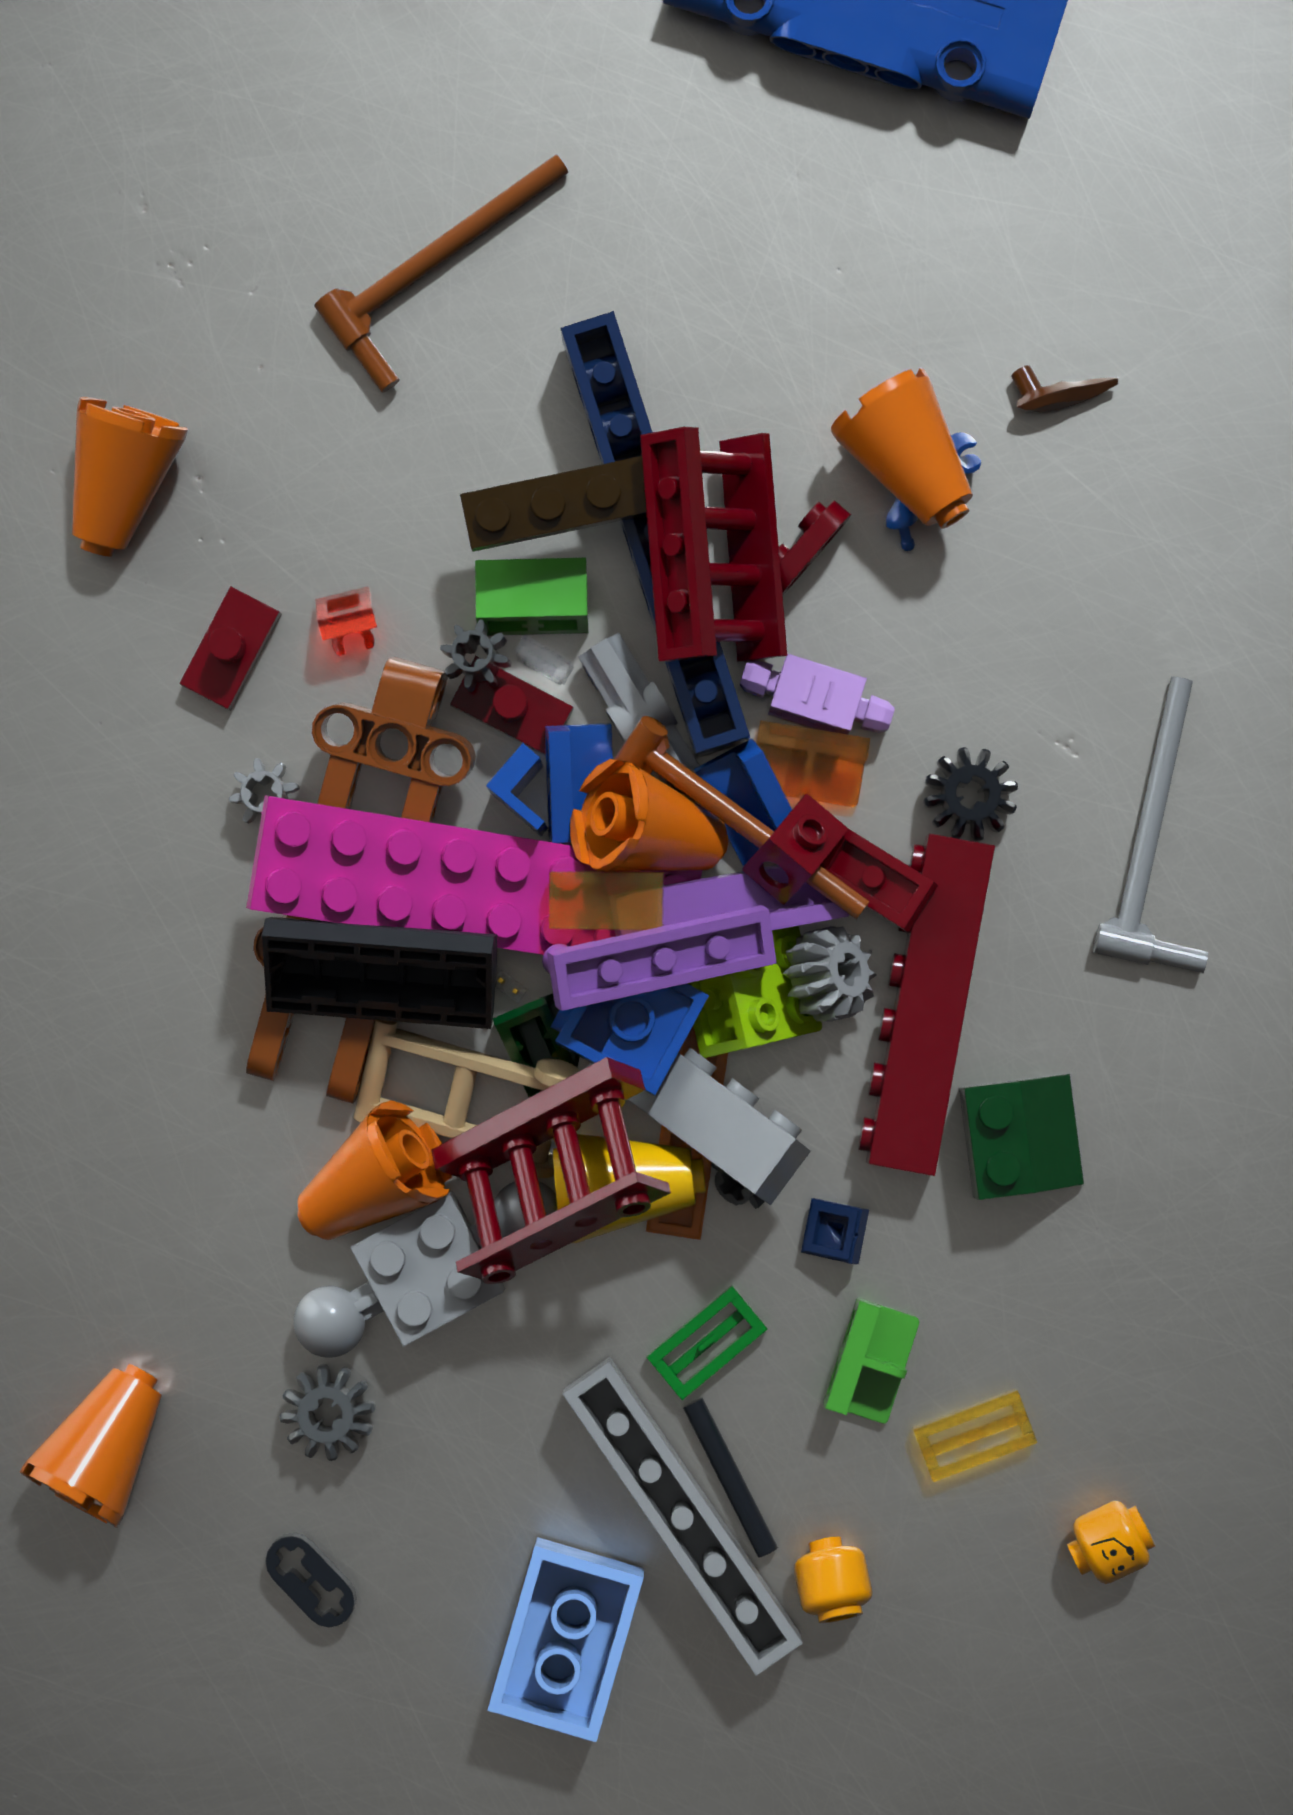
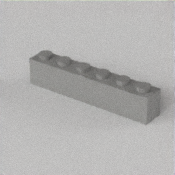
(683, 1516)

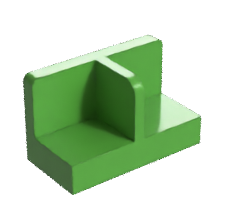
(871, 1361)

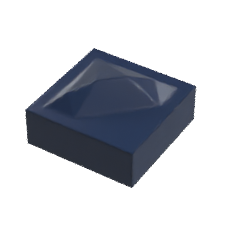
(835, 1231)

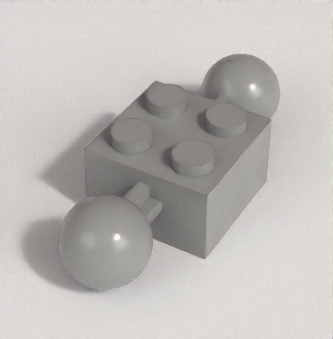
(409, 1276)

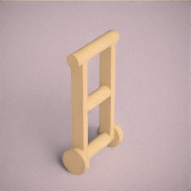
(467, 1063)

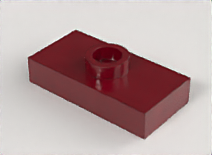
(888, 883)

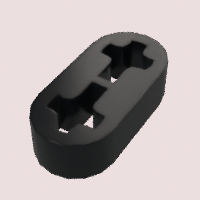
(321, 1570)

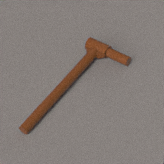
(349, 314)
(648, 750)

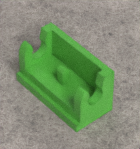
(532, 596)

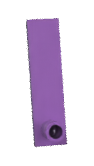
(660, 957)

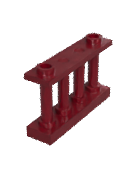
(681, 553)
(514, 1138)

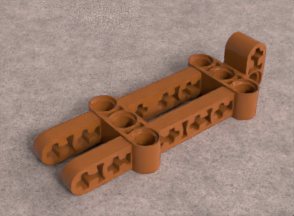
(404, 701)

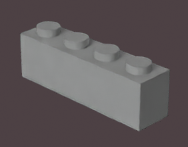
(725, 1126)

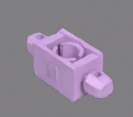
(817, 696)

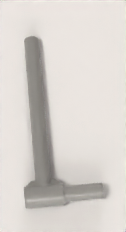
(1125, 935)

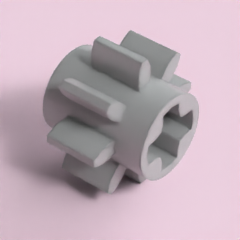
(262, 777)

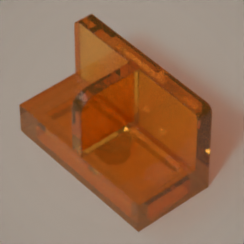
(815, 762)

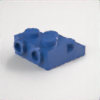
(633, 1029)

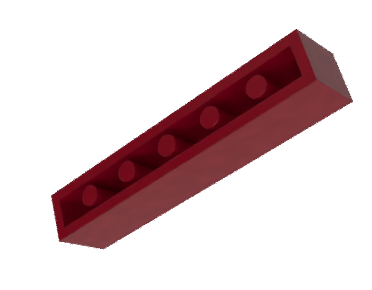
(928, 1008)

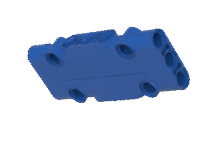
(913, 40)

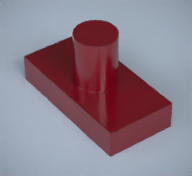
(230, 648)
(513, 708)

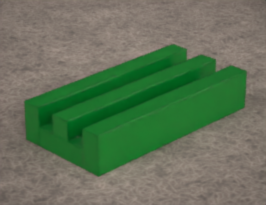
(670, 1372)

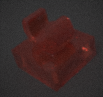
(346, 614)

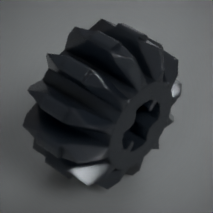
(960, 778)

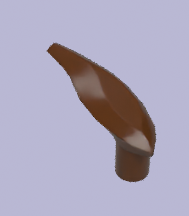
(1058, 395)

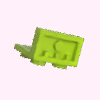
(752, 1005)

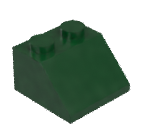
(1021, 1136)

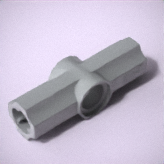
(632, 696)

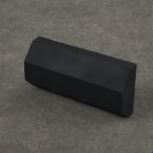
(379, 972)

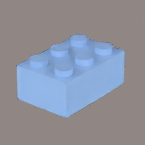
(566, 1639)

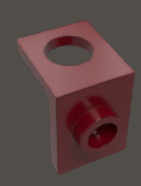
(797, 847)

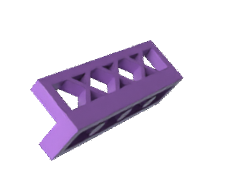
(738, 891)

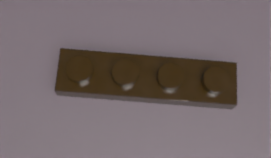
(555, 504)

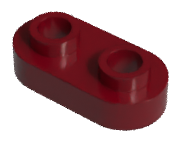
(819, 529)

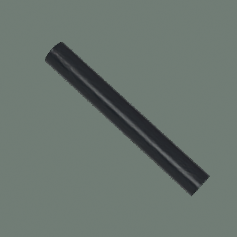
(730, 1477)

